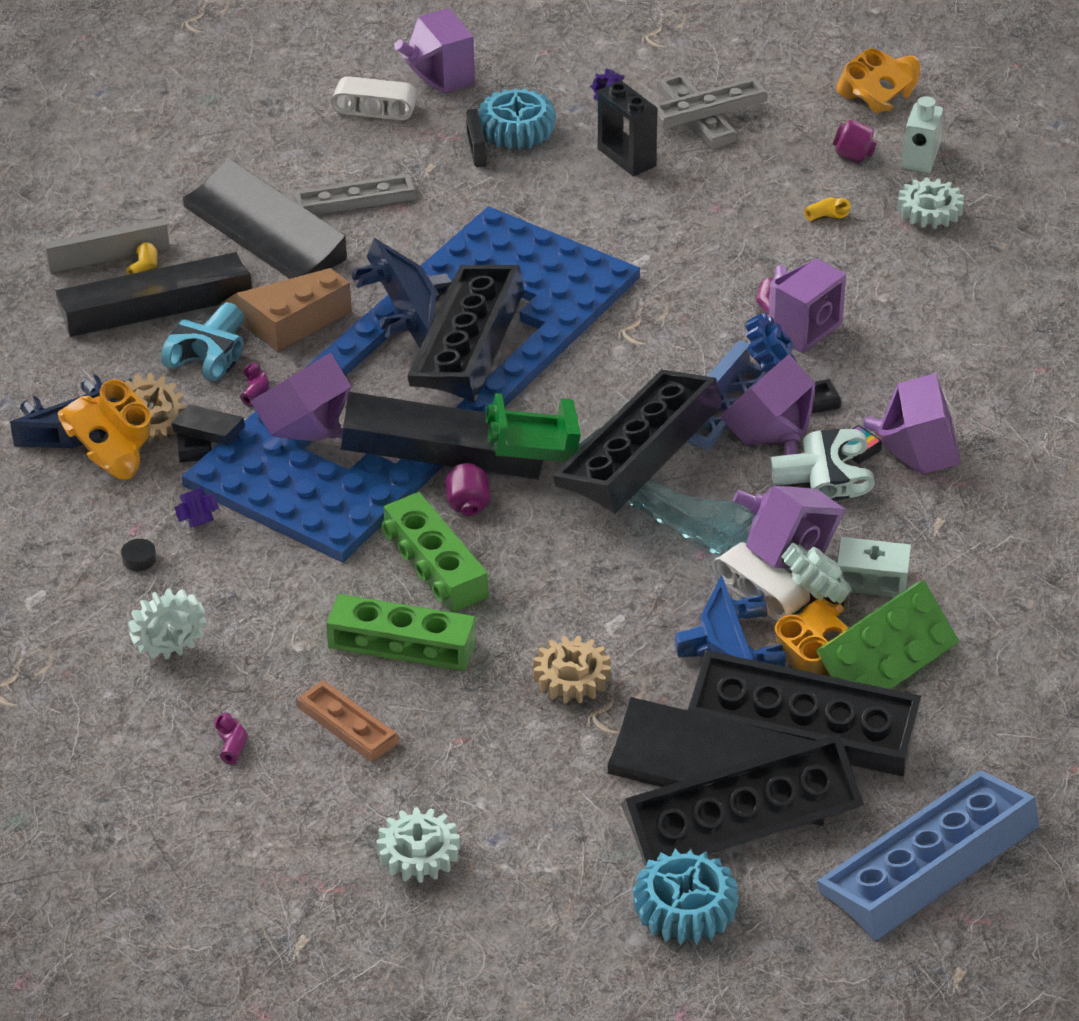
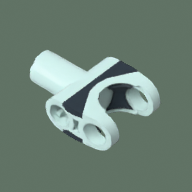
(824, 464)

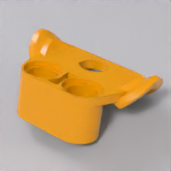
(865, 71)
(120, 452)
(805, 633)

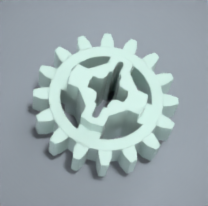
(930, 203)
(816, 573)
(184, 619)
(418, 844)

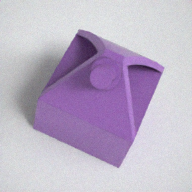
(440, 51)
(807, 302)
(306, 403)
(774, 408)
(918, 426)
(787, 517)

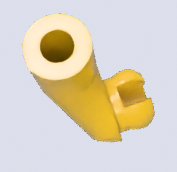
(828, 207)
(146, 259)

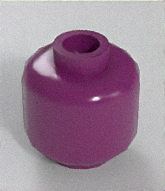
(854, 141)
(467, 488)

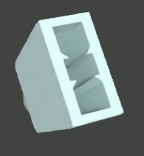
(923, 125)

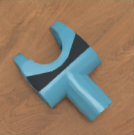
(209, 343)

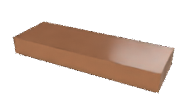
(347, 721)

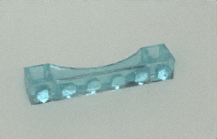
(707, 522)

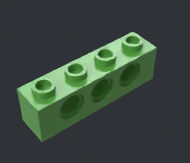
(435, 552)
(401, 632)

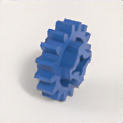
(768, 341)

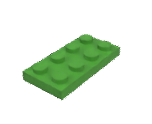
(891, 640)

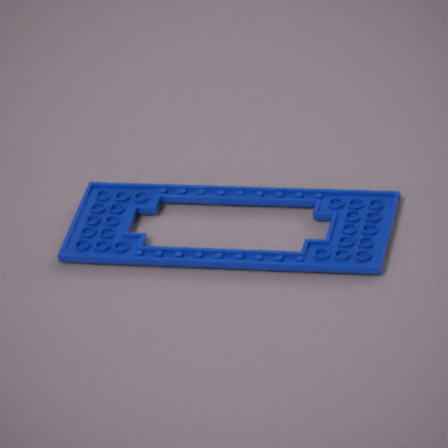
(343, 507)

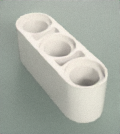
(374, 98)
(752, 576)

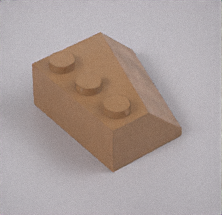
(294, 307)

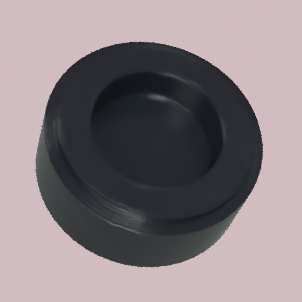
(138, 554)

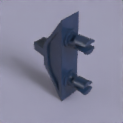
(407, 287)
(42, 426)

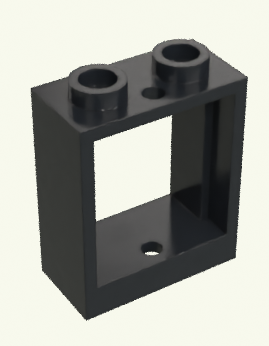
(634, 151)

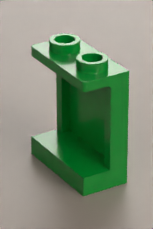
(534, 433)

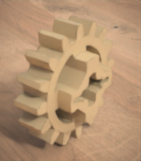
(166, 404)
(572, 669)

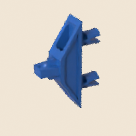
(722, 632)

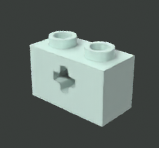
(874, 566)

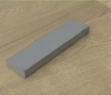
(710, 102)
(713, 129)
(356, 195)
(105, 245)

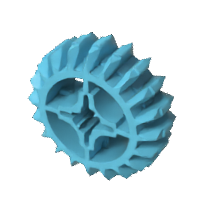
(517, 118)
(685, 896)

